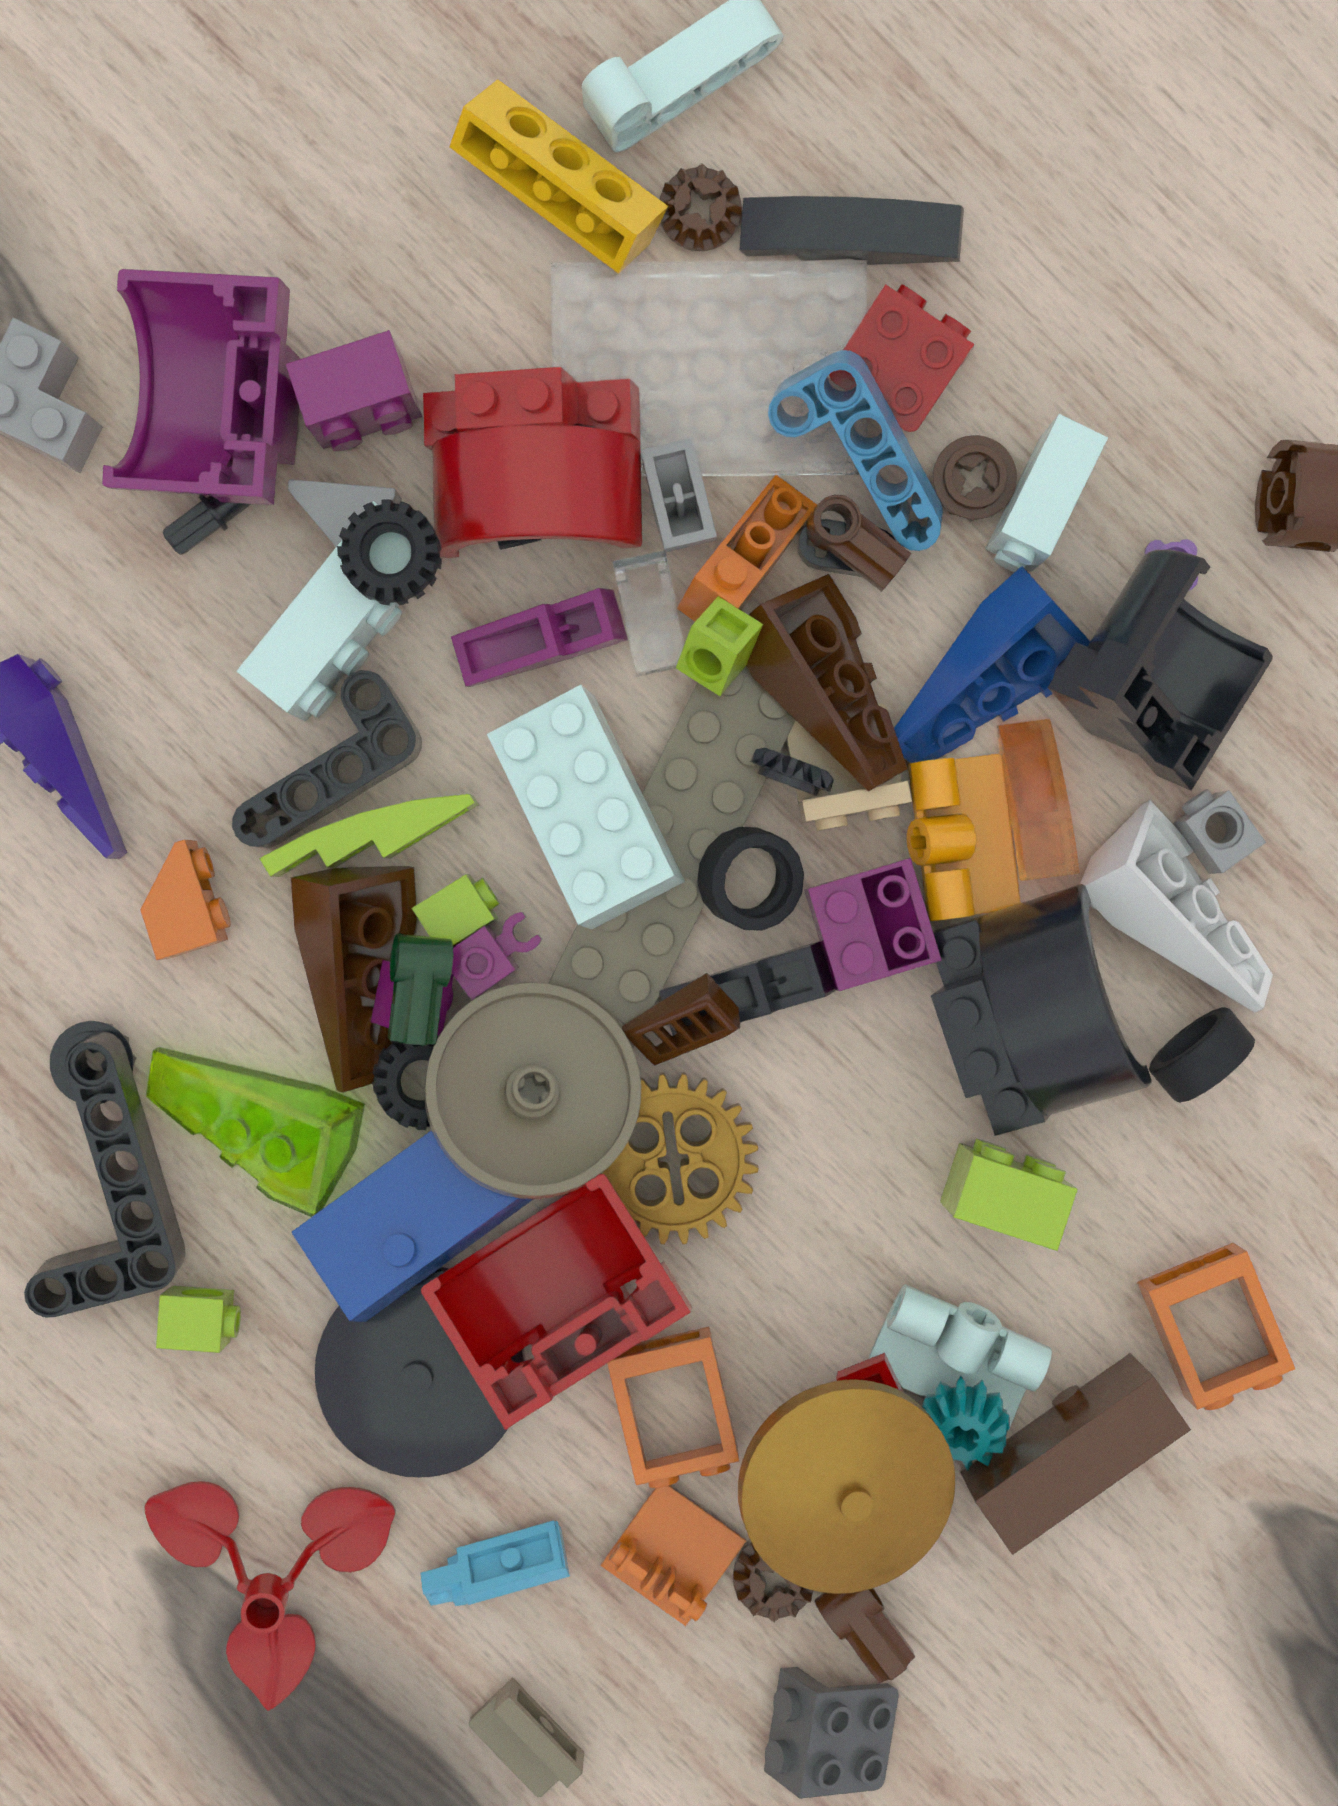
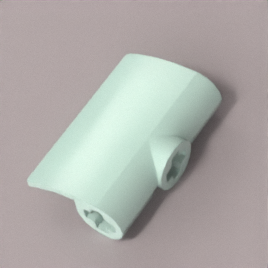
(941, 1342)

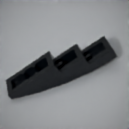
(852, 229)

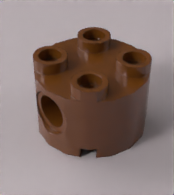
(1299, 497)

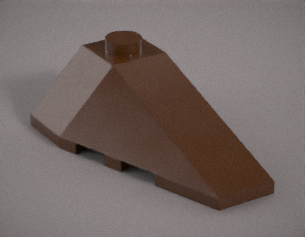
(817, 674)
(344, 933)

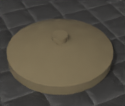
(532, 1090)

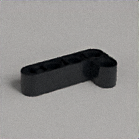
(323, 770)

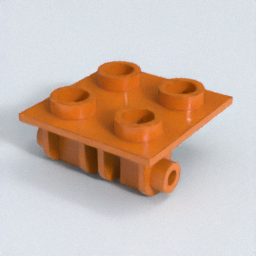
(673, 1553)

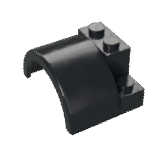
(1161, 672)
(1031, 1012)

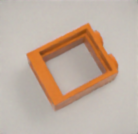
(1195, 1278)
(661, 1355)

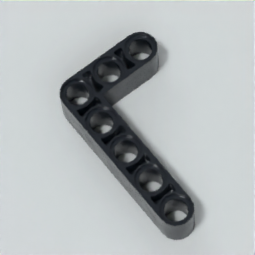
(120, 1187)

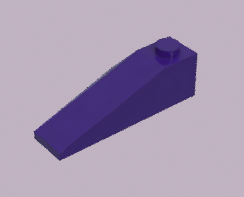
(43, 728)

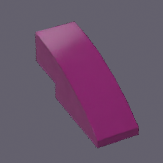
(539, 637)

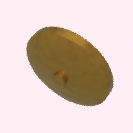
(846, 1486)

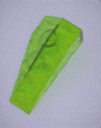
(272, 1126)

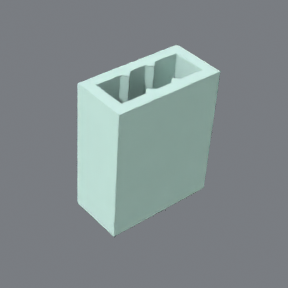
(1045, 494)

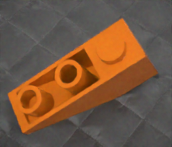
(749, 549)

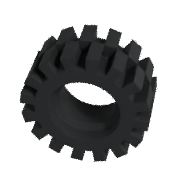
(384, 519)
(388, 1083)

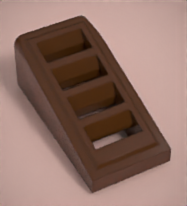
(696, 996)

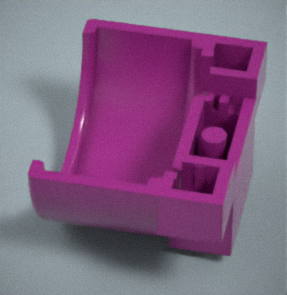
(211, 386)

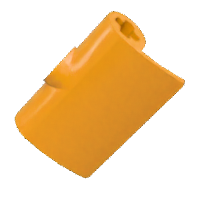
(962, 836)

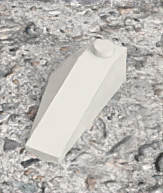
(1157, 898)

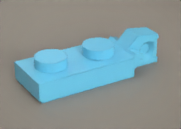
(499, 1566)

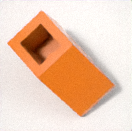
(182, 906)

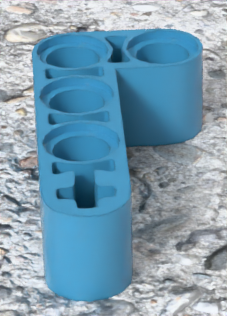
(866, 453)

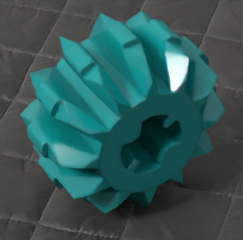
(969, 1420)

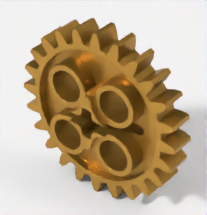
(719, 1151)

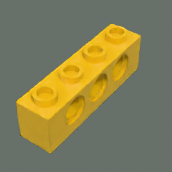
(557, 175)

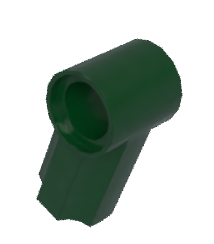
(419, 972)

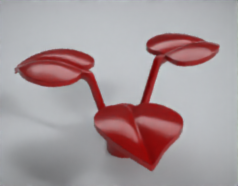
(268, 1647)

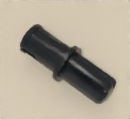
(200, 523)

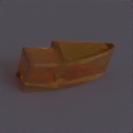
(1037, 800)

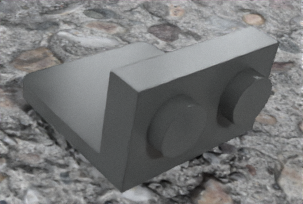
(829, 1737)

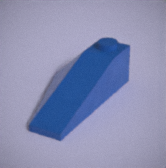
(990, 668)

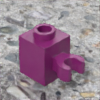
(487, 958)

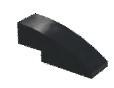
(771, 982)

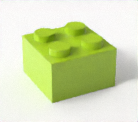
(1007, 1195)

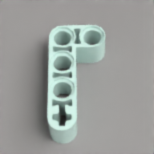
(679, 73)

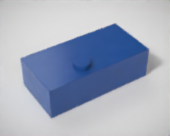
(399, 1228)

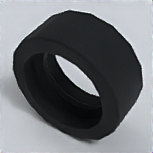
(784, 894)
(1202, 1054)

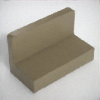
(527, 1739)

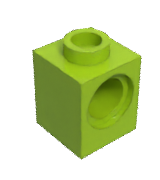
(718, 646)
(458, 909)
(197, 1319)

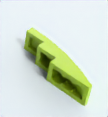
(389, 828)

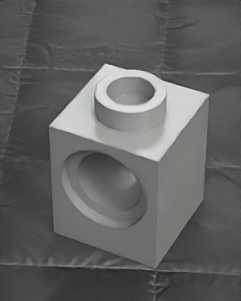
(1240, 835)

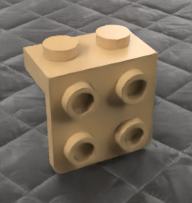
(846, 794)

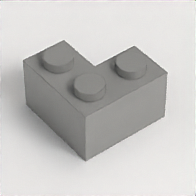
(31, 381)

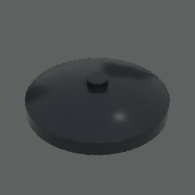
(403, 1391)

